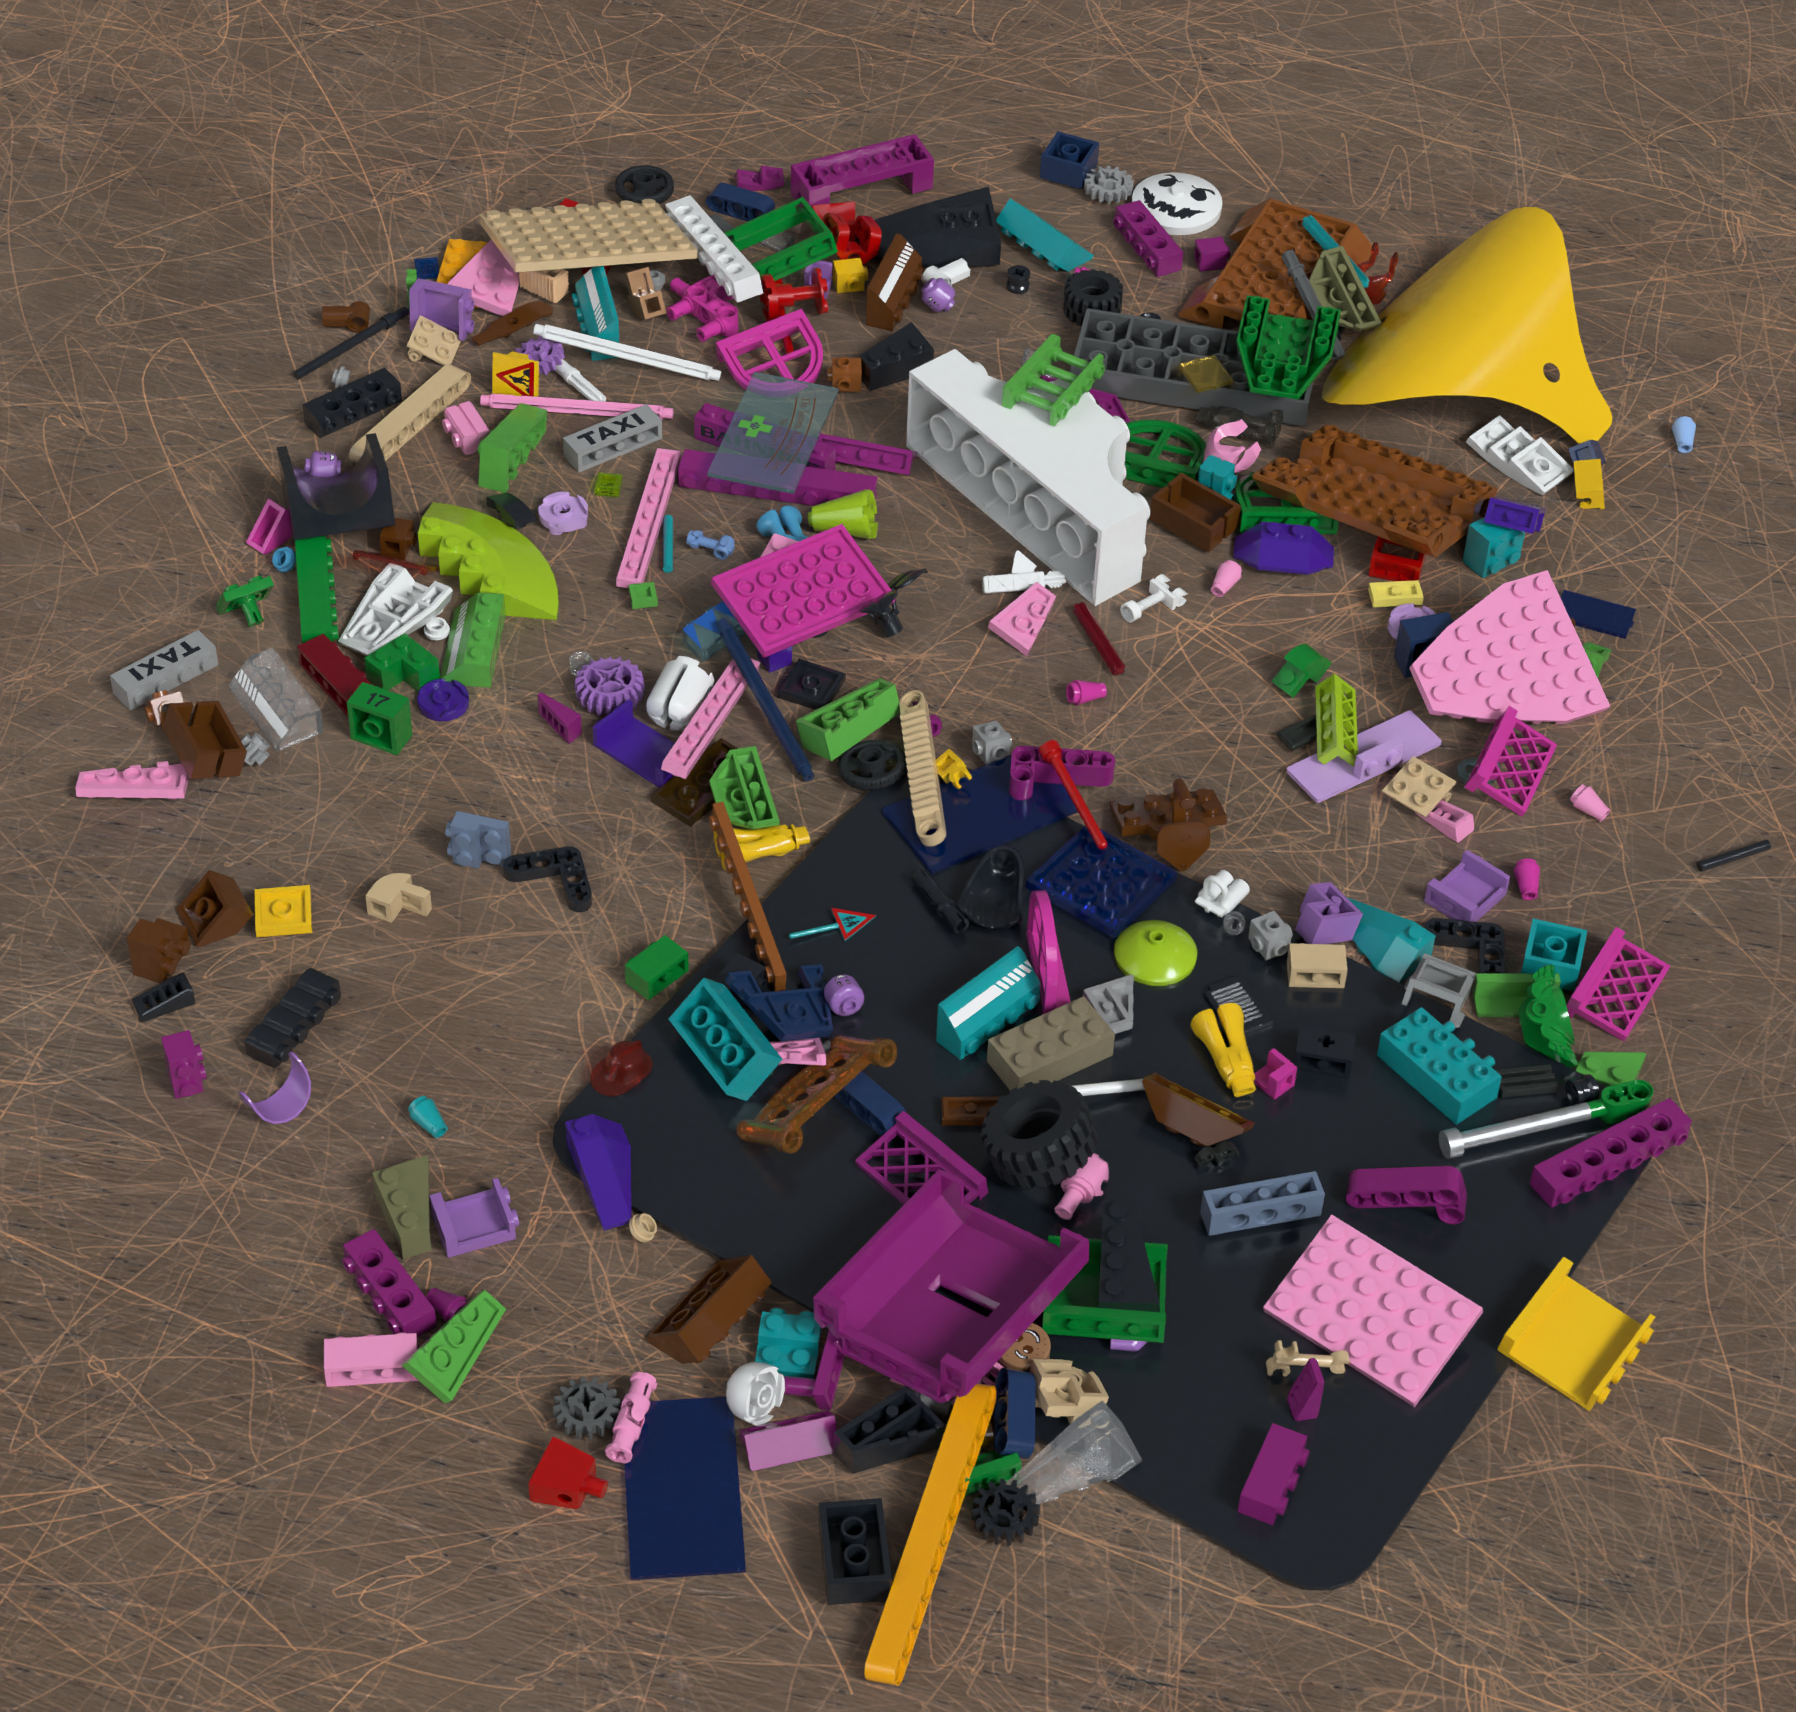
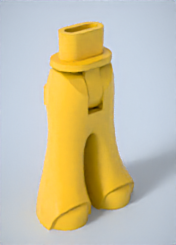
(767, 841)
(1234, 1061)

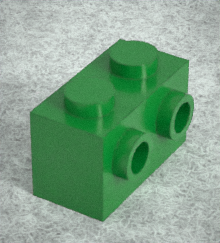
(656, 967)

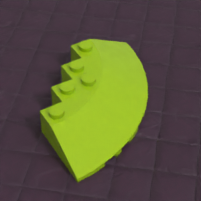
(490, 559)

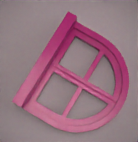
(765, 335)
(1046, 952)

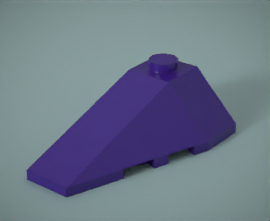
(604, 1165)

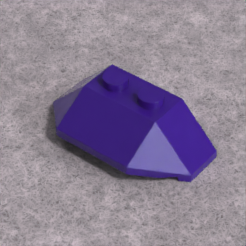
(1284, 548)

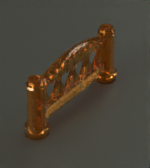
(786, 1131)

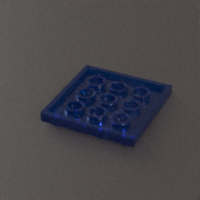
(1103, 885)

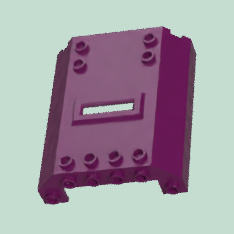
(896, 1323)

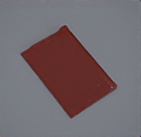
(423, 567)

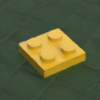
(283, 911)

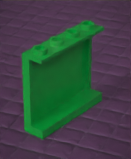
(1077, 1308)

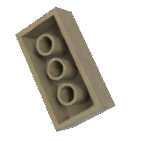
(1051, 1045)

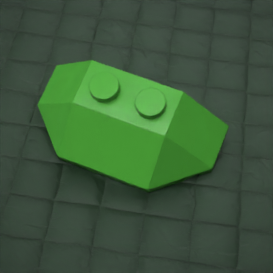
(744, 790)

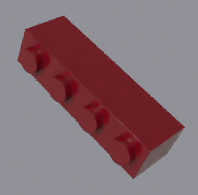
(331, 669)

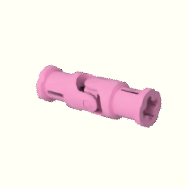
(631, 1417)

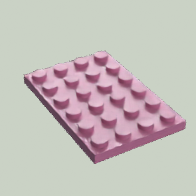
(1375, 1307)

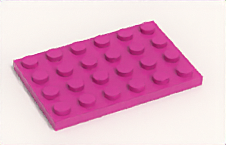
(800, 590)

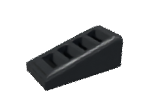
(176, 987)

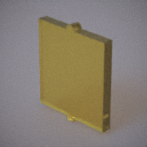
(1206, 373)

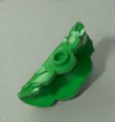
(1546, 1019)

